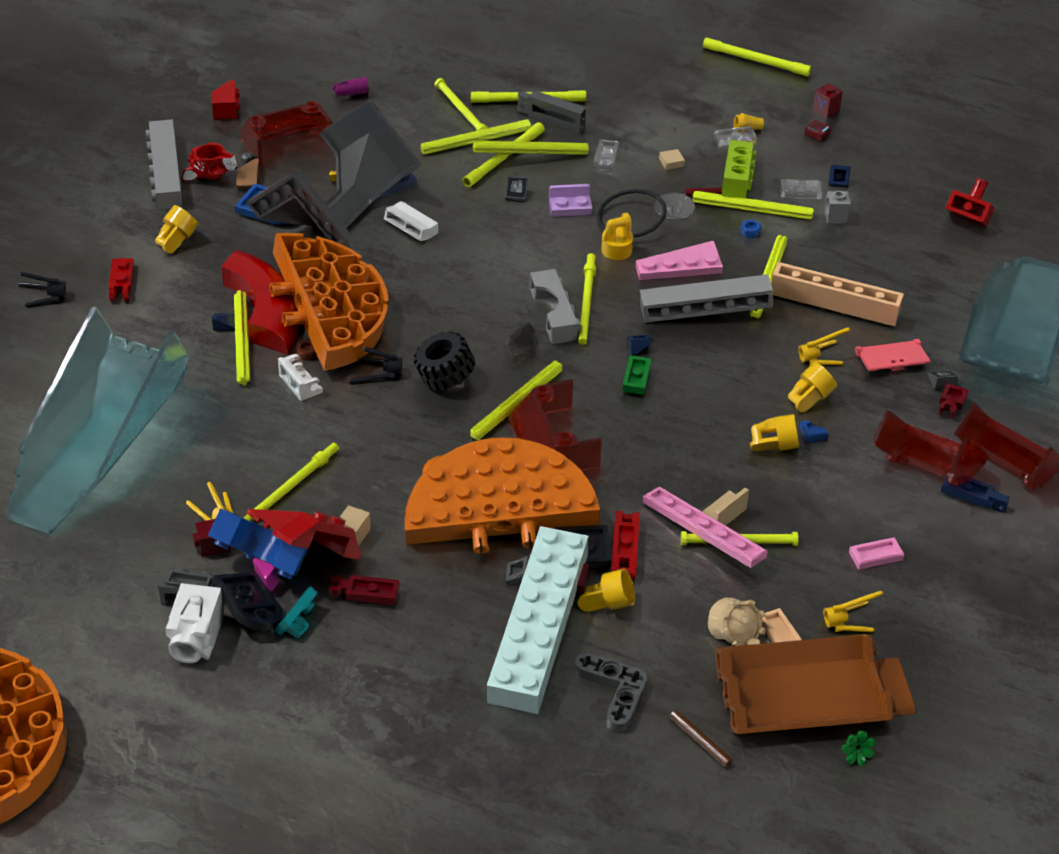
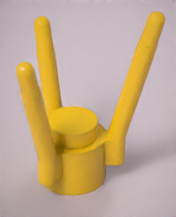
(811, 351)
(217, 500)
(838, 614)

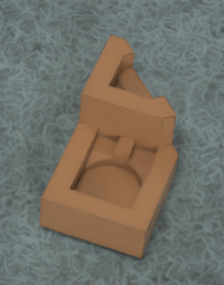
(247, 175)

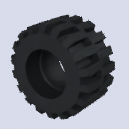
(444, 360)

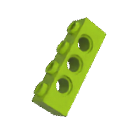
(739, 169)

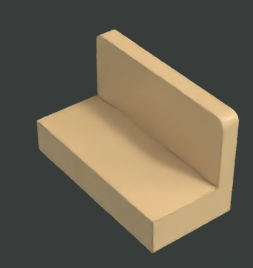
(728, 506)

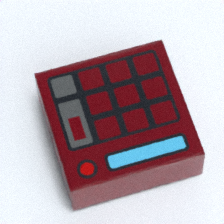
(817, 130)

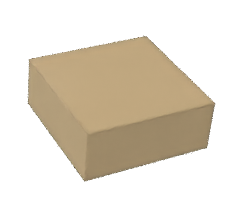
(671, 159)

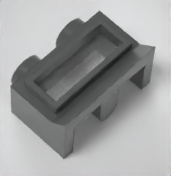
(174, 579)

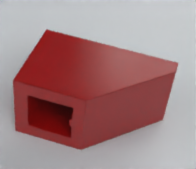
(226, 101)

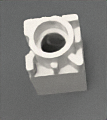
(193, 629)

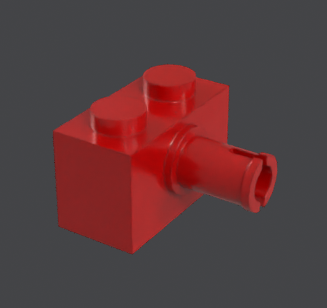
(971, 206)

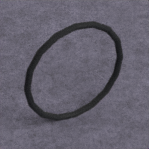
(630, 192)

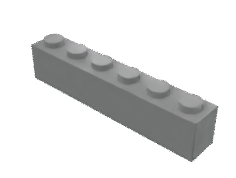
(163, 164)
(706, 298)

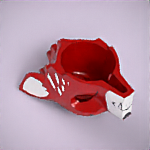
(209, 162)

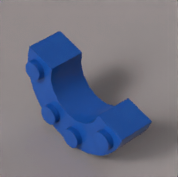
(256, 543)

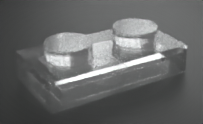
(723, 136)
(606, 155)
(800, 189)

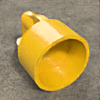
(177, 227)
(617, 238)
(814, 385)
(786, 434)
(613, 591)

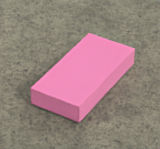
(876, 553)

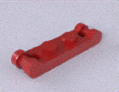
(625, 542)

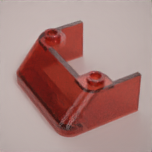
(281, 123)
(530, 423)
(1009, 448)
(928, 451)

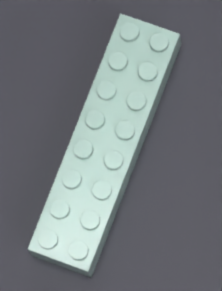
(537, 620)

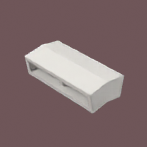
(411, 221)

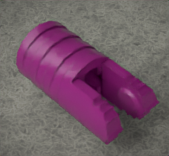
(352, 87)

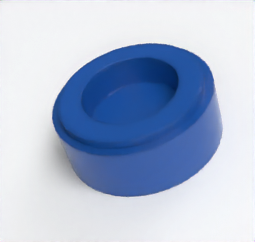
(750, 228)

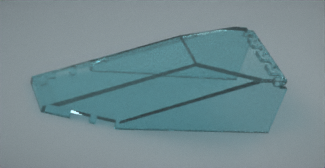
(1016, 321)
(90, 419)

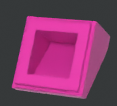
(266, 572)

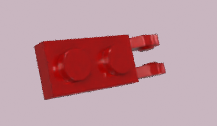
(121, 278)

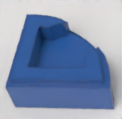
(812, 432)

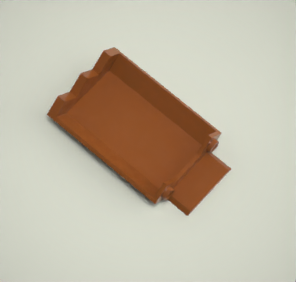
(810, 684)

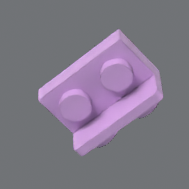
(570, 200)

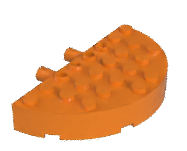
(335, 296)
(496, 491)
(30, 733)

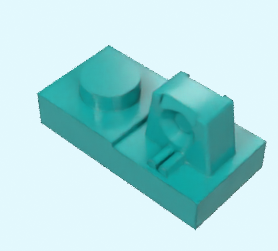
(293, 622)

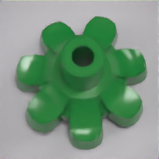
(858, 747)

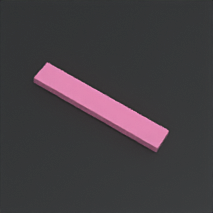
(705, 527)

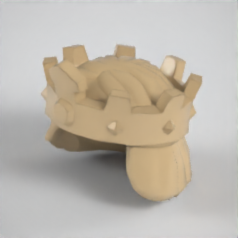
(736, 621)

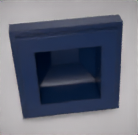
(839, 175)

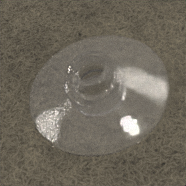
(677, 205)

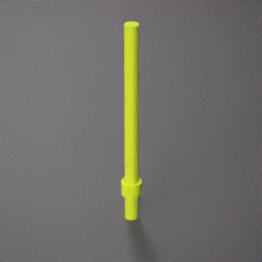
(589, 272)
(318, 460)

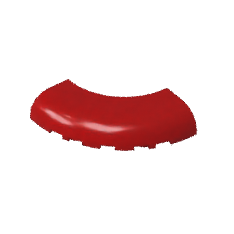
(253, 276)

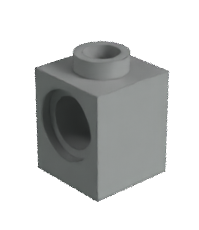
(837, 207)

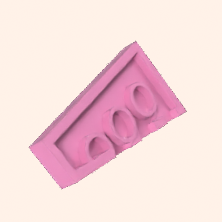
(688, 261)

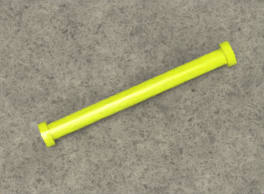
(441, 85)
(756, 538)

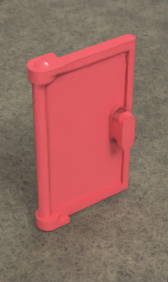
(893, 355)

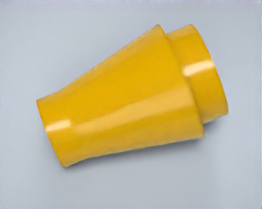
(747, 120)

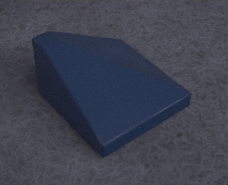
(223, 321)
(638, 343)

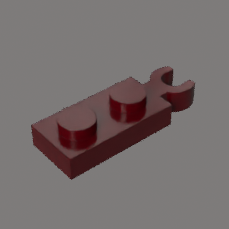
(366, 589)

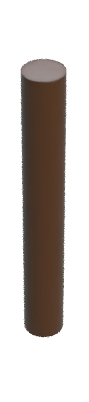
(701, 739)

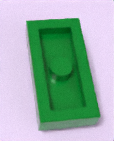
(636, 375)

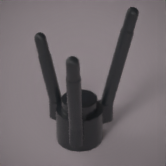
(54, 288)
(391, 363)

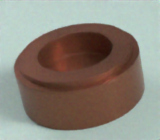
(306, 350)

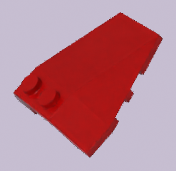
(302, 527)

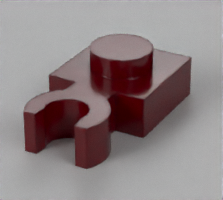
(952, 399)

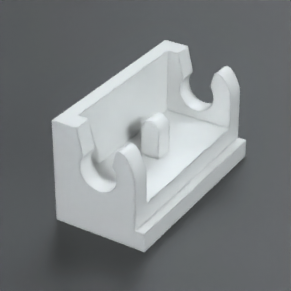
(298, 378)

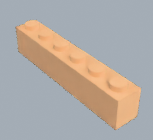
(837, 294)

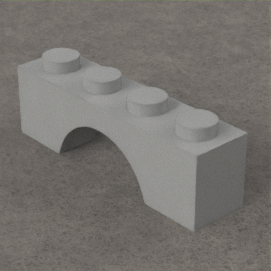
(548, 290)

